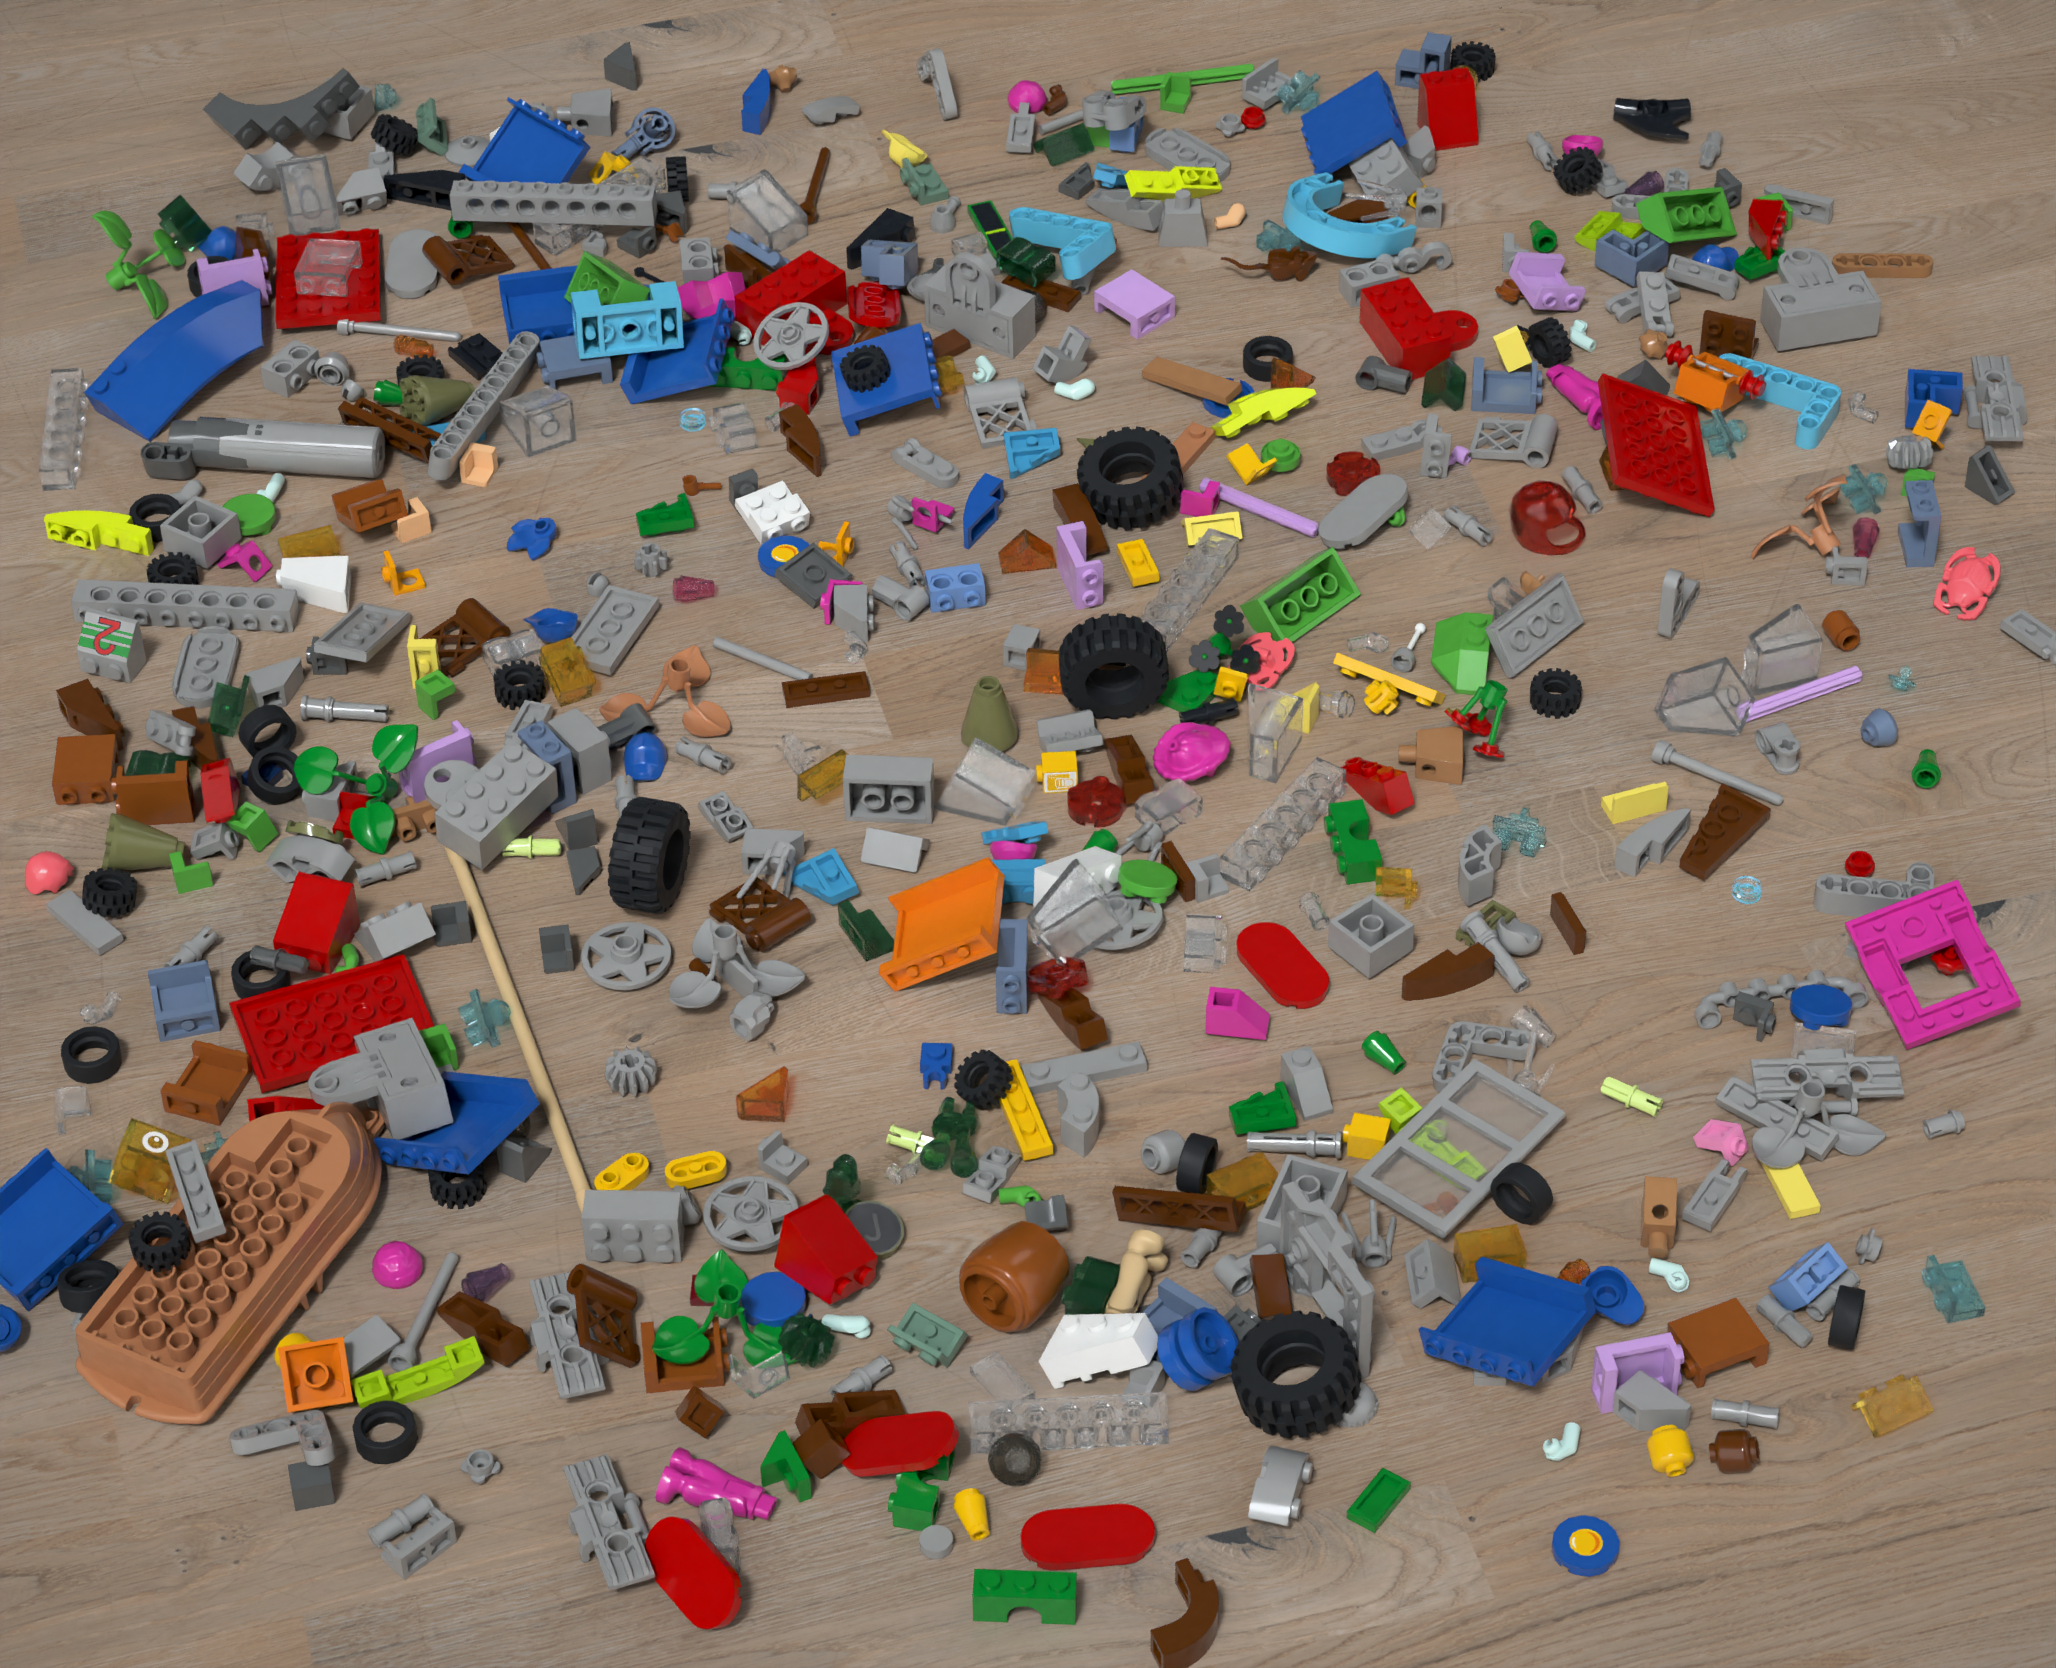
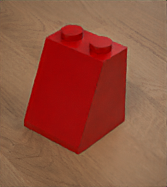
(1448, 108)
(318, 920)
(824, 1251)

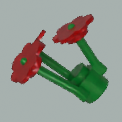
(1491, 696)

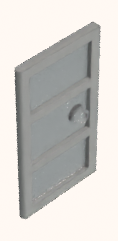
(1456, 1148)

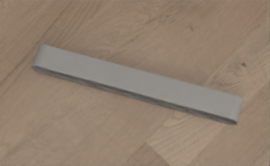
(483, 405)

